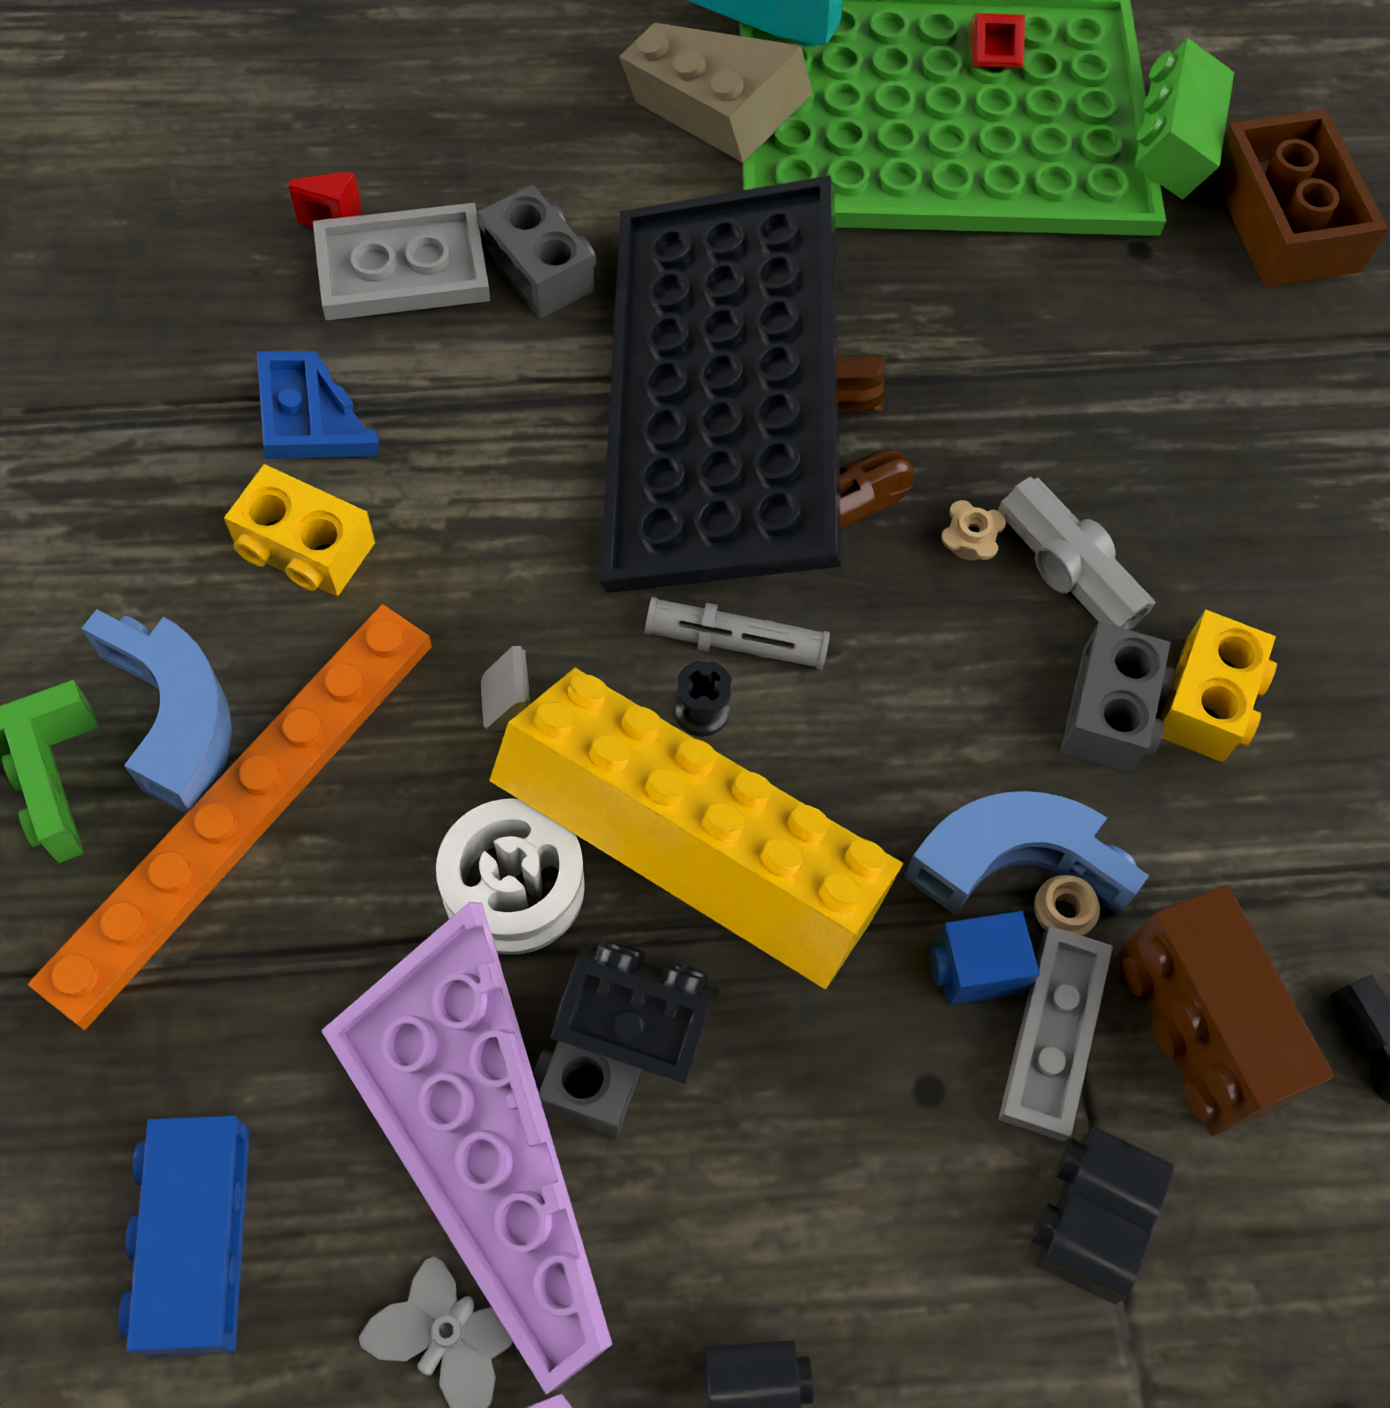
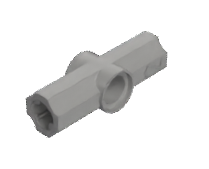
(1075, 555)

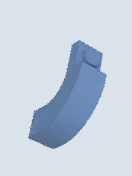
(193, 724)
(1021, 831)

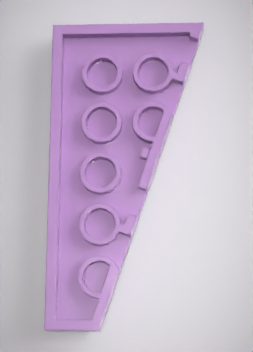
(460, 1105)

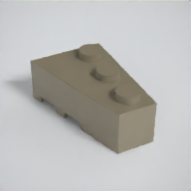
(717, 84)

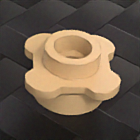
(971, 544)

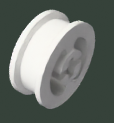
(525, 844)

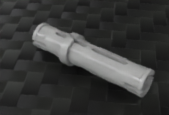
(665, 617)

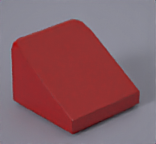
(997, 40)
(325, 197)

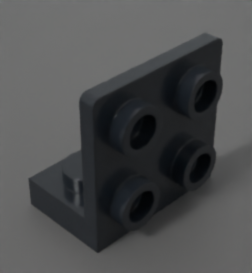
(635, 1010)

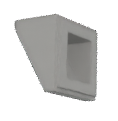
(505, 689)

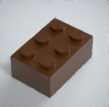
(1297, 198)
(1221, 1011)

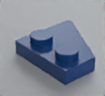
(307, 411)

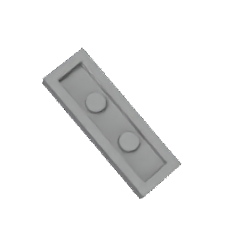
(1056, 1034)

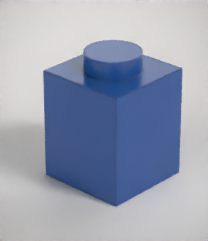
(983, 958)

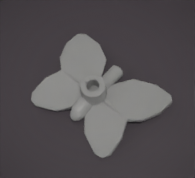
(449, 1331)

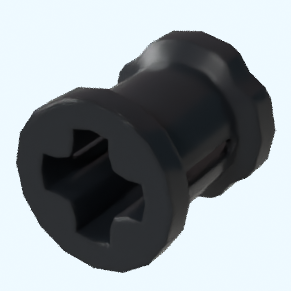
(700, 681)

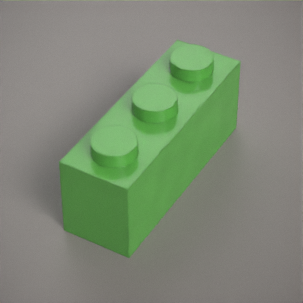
(1184, 118)

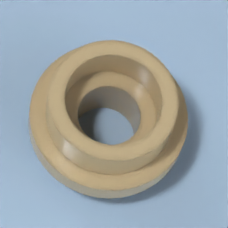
(1074, 891)

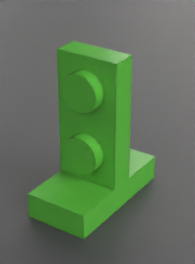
(26, 735)

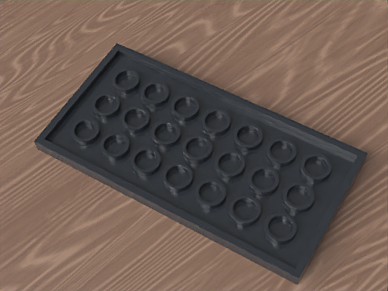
(724, 390)

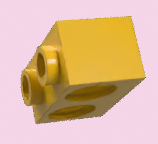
(305, 522)
(1208, 682)

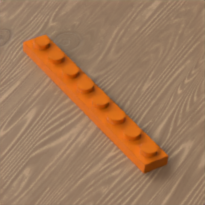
(229, 819)

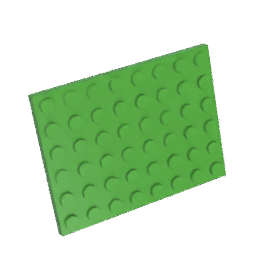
(967, 148)

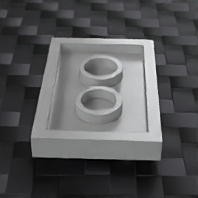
(400, 261)

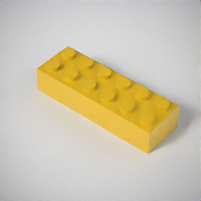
(696, 824)

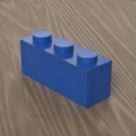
(186, 1237)

